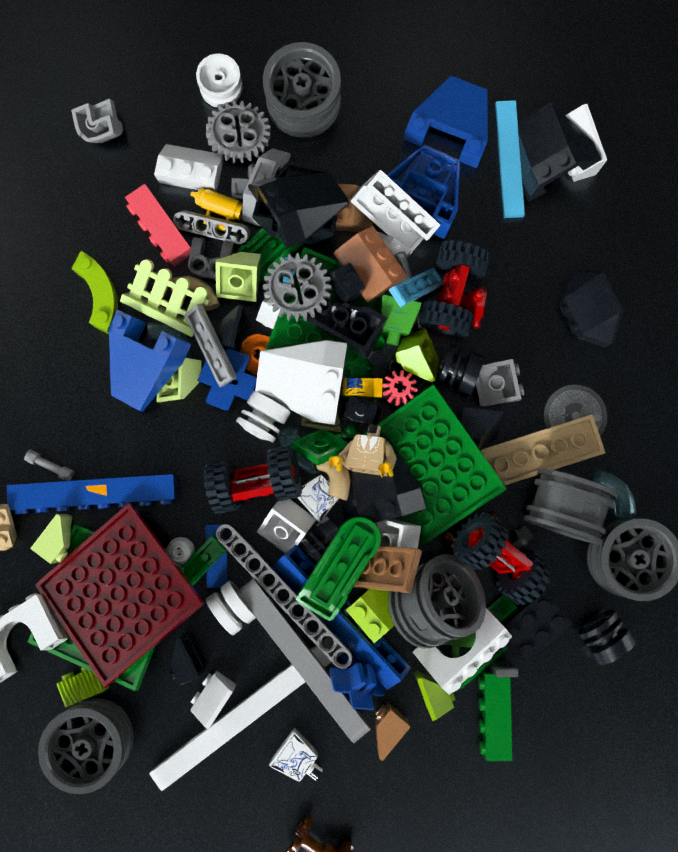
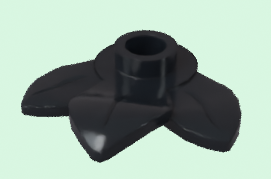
(383, 361)

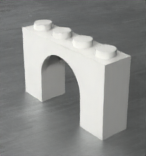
(42, 623)
(454, 671)

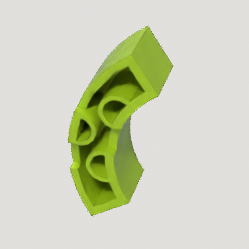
(102, 288)

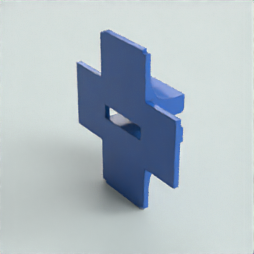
(223, 396)
(356, 678)

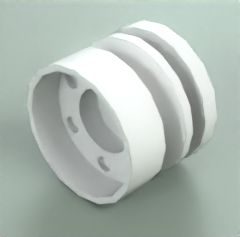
(263, 416)

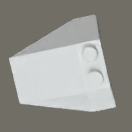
(304, 378)

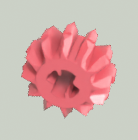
(394, 391)

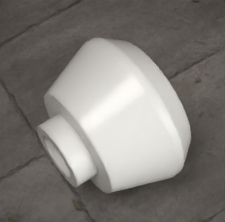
(186, 551)

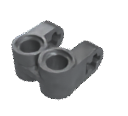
(196, 257)

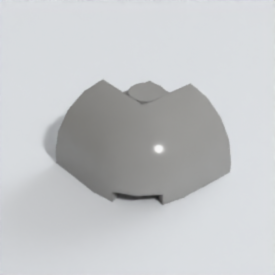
(97, 122)

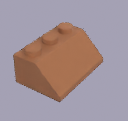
(372, 262)

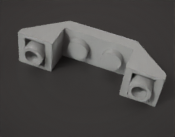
(265, 167)

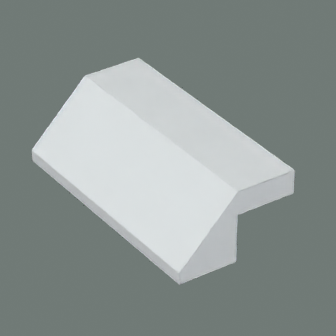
(394, 211)

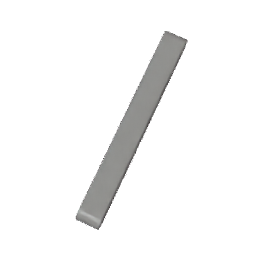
(273, 590)
(303, 659)

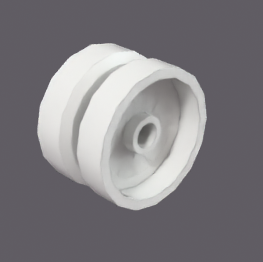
(219, 80)
(229, 608)

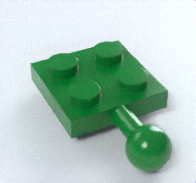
(323, 444)

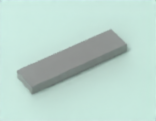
(210, 345)

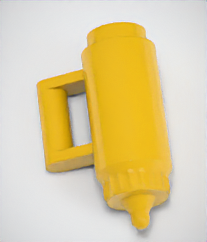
(218, 204)

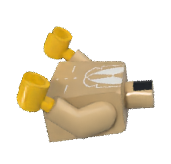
(367, 454)

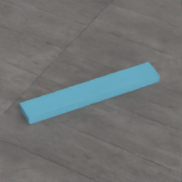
(509, 159)

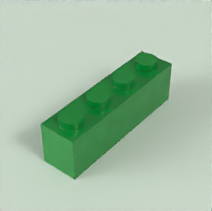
(496, 717)

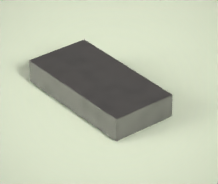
(503, 669)

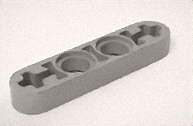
(212, 223)

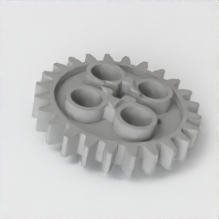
(256, 129)
(278, 291)

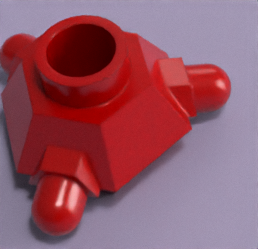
(475, 302)

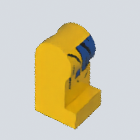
(362, 387)

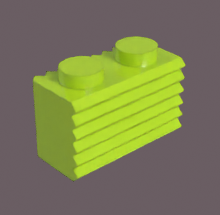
(79, 686)

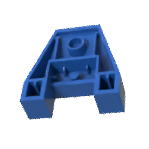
(457, 110)
(432, 183)
(136, 369)

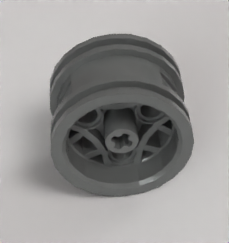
(315, 72)
(570, 506)
(635, 559)
(443, 603)
(68, 764)

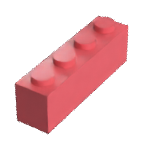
(159, 225)

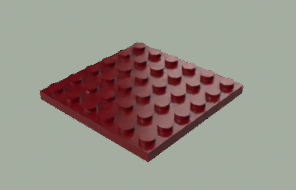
(119, 594)

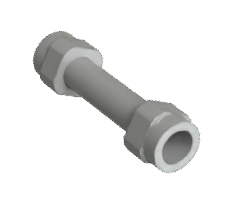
(35, 458)

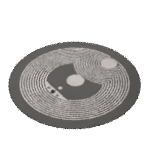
(574, 403)

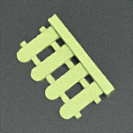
(152, 306)

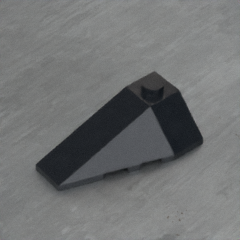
(350, 324)

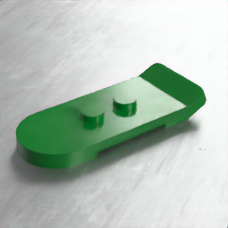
(270, 250)
(340, 567)

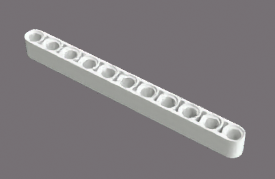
(233, 722)

